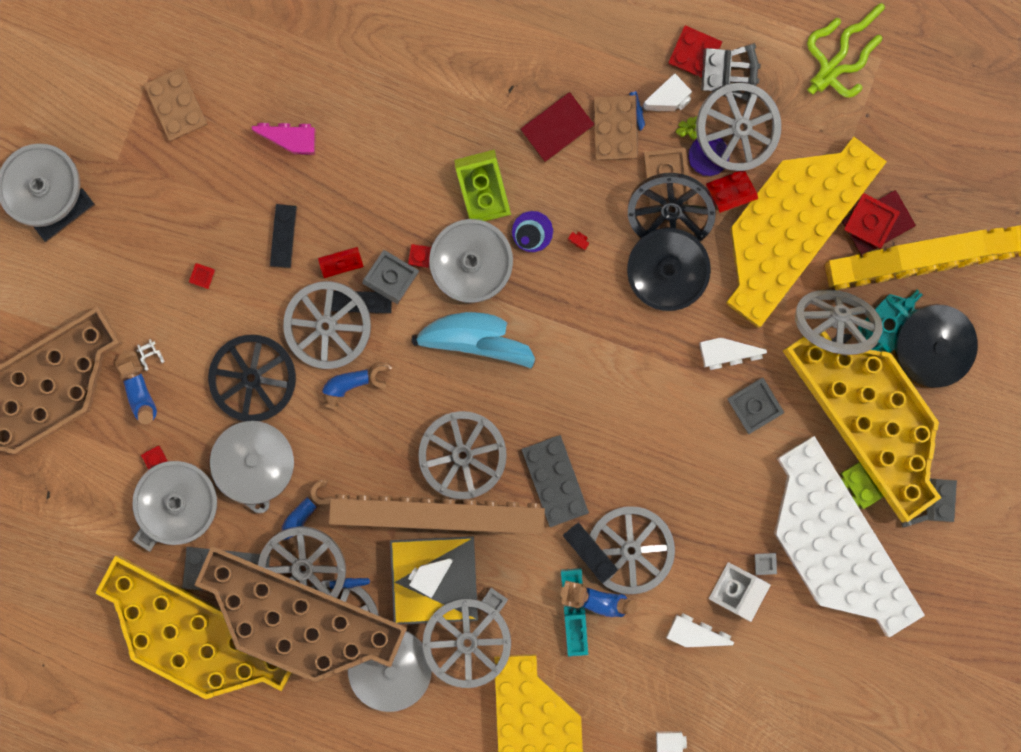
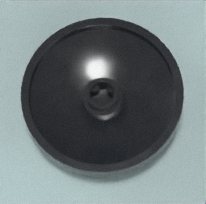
(668, 269)
(936, 345)

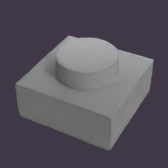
(144, 540)
(765, 564)
(495, 599)

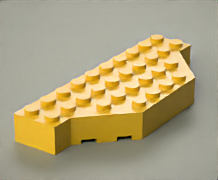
(792, 222)
(924, 257)
(877, 417)
(180, 634)
(532, 713)

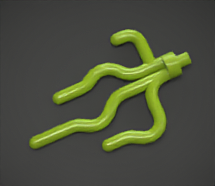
(828, 73)

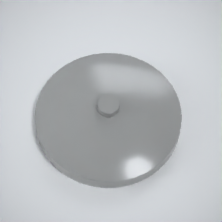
(39, 185)
(471, 261)
(251, 462)
(174, 503)
(397, 686)

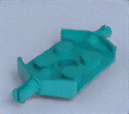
(892, 308)

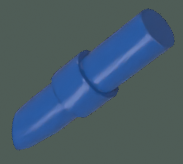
(640, 119)
(351, 583)

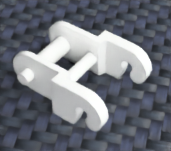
(151, 344)

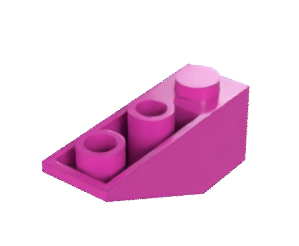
(296, 140)

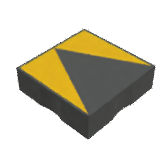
(458, 583)

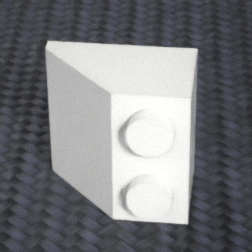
(669, 96)
(429, 576)
(739, 591)

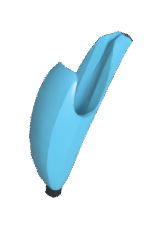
(475, 335)

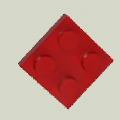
(690, 50)
(732, 191)
(871, 221)

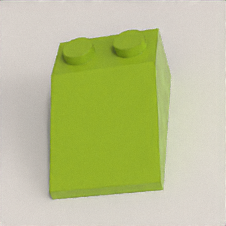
(482, 186)

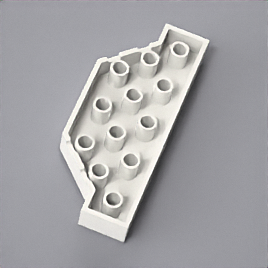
(835, 544)

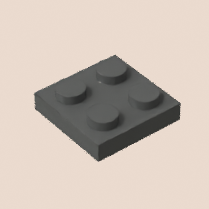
(390, 277)
(755, 405)

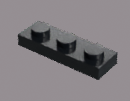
(81, 206)
(283, 236)
(375, 302)
(590, 552)

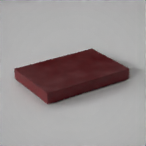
(557, 127)
(902, 224)

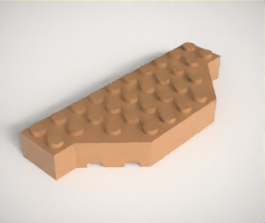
(53, 381)
(436, 515)
(293, 622)

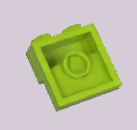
(861, 486)

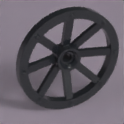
(675, 212)
(230, 346)

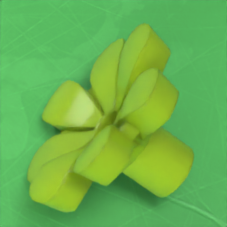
(688, 128)

